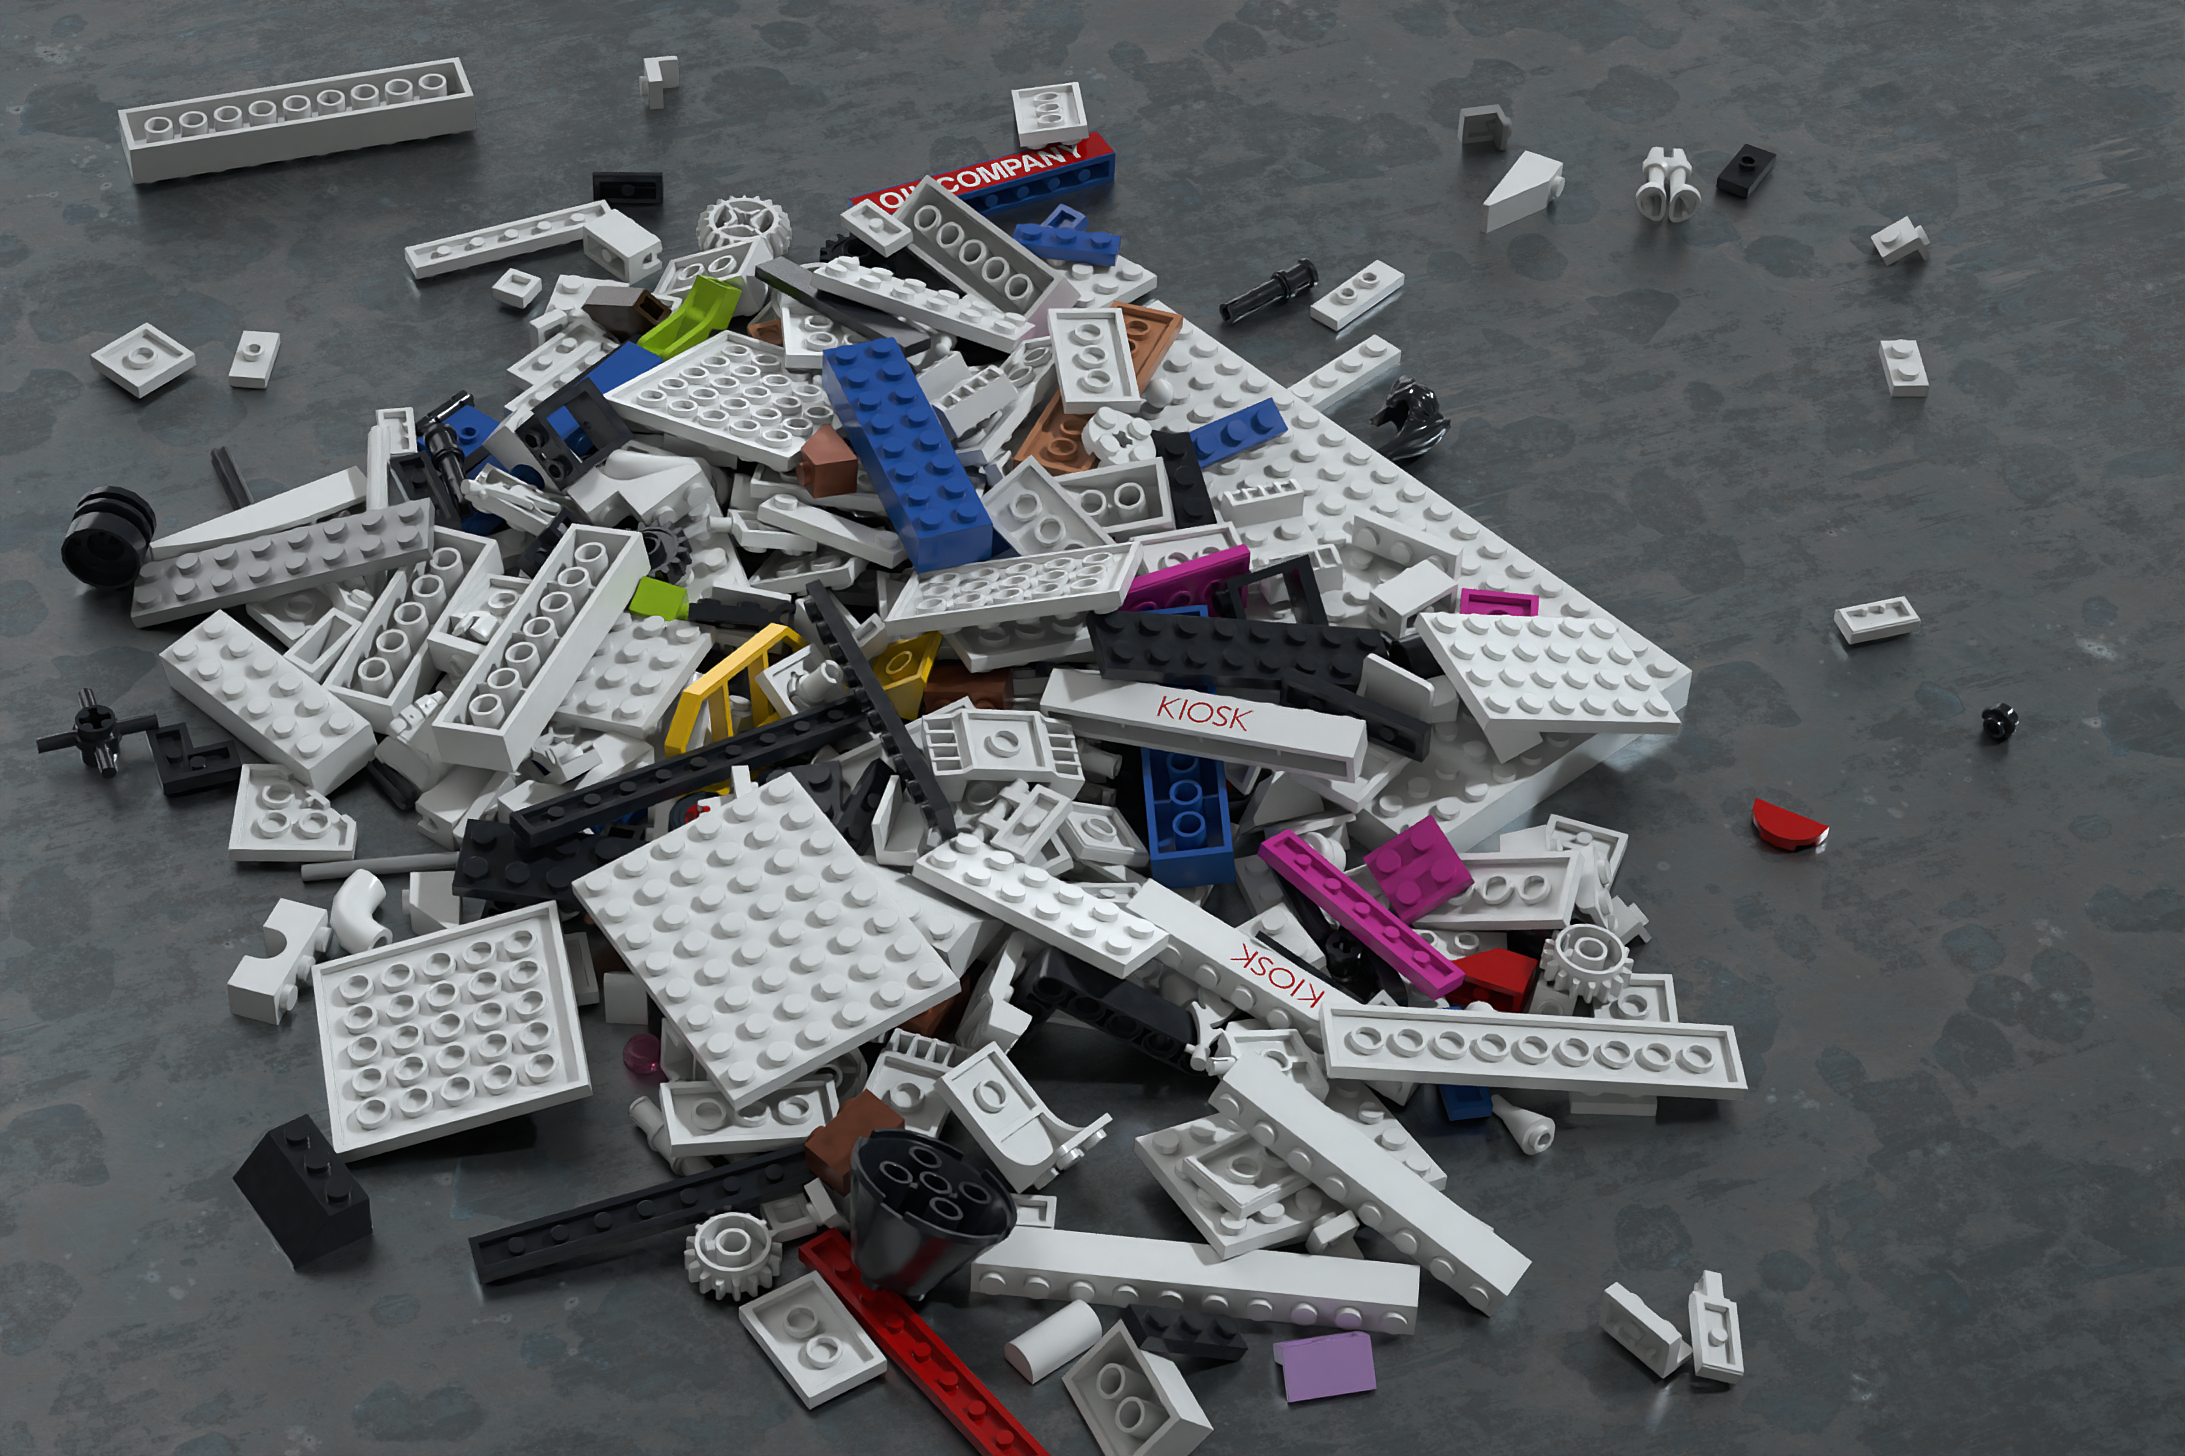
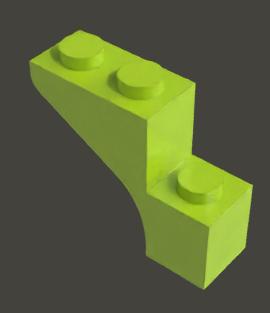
(705, 308)

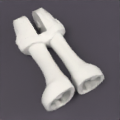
(1674, 171)

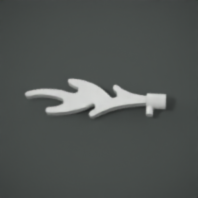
(519, 494)
(1208, 1015)

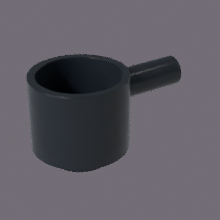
(1412, 655)

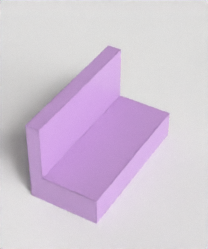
(1326, 1365)

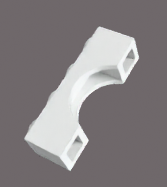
(619, 755)

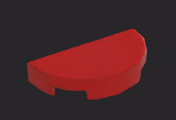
(1785, 827)

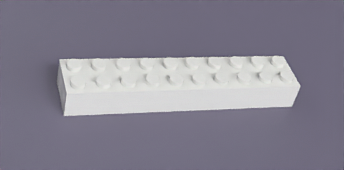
(296, 120)

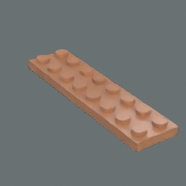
(1057, 435)

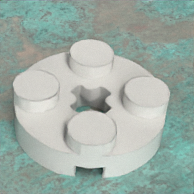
(1113, 427)

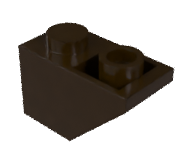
(625, 310)

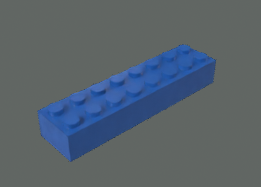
(907, 455)
(1187, 807)

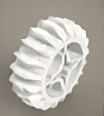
(744, 220)

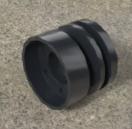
(108, 537)

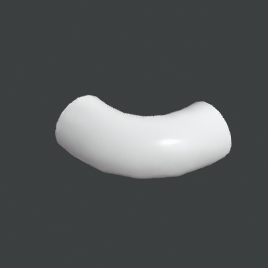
(632, 465)
(353, 913)

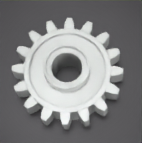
(1587, 962)
(733, 1255)

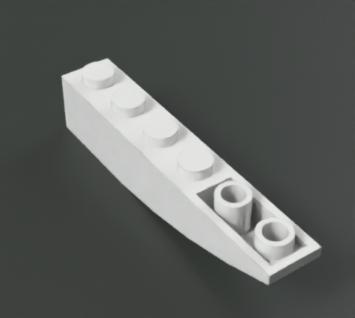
(310, 504)

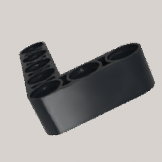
(1106, 1003)

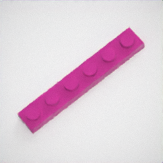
(1361, 914)

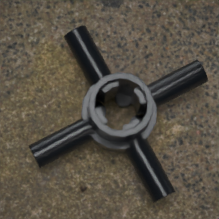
(97, 734)

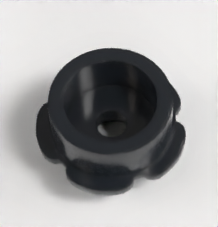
(2000, 720)

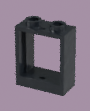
(594, 417)
(1299, 584)

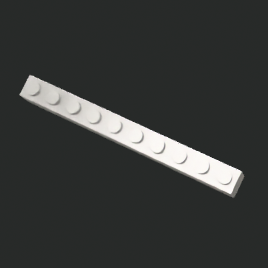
(1195, 1278)

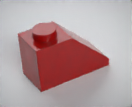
(1496, 978)

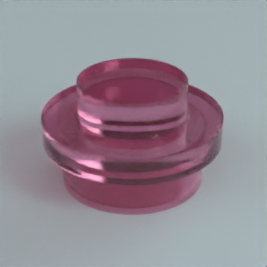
(642, 1053)

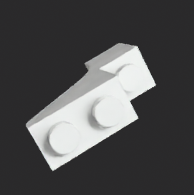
(655, 496)
(1592, 897)

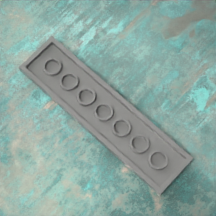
(284, 562)

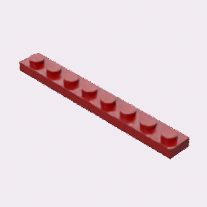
(920, 1353)

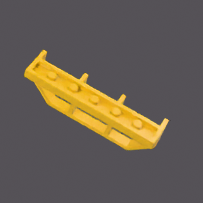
(715, 687)

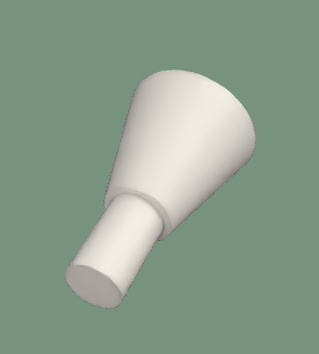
(1528, 1128)

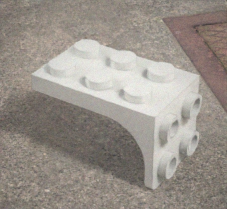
(1393, 688)
(1013, 1121)

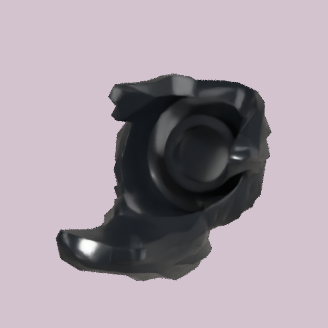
(1416, 416)

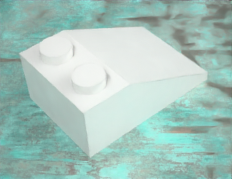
(728, 263)
(1124, 497)

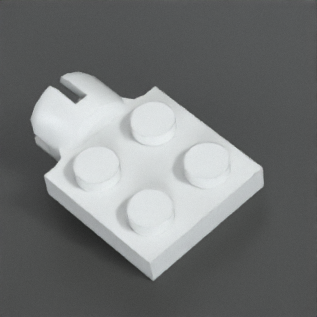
(487, 607)

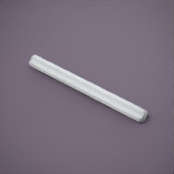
(377, 491)

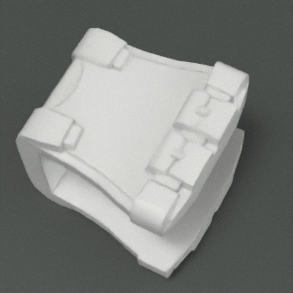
(412, 744)

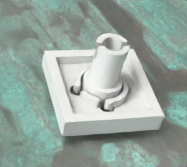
(804, 679)

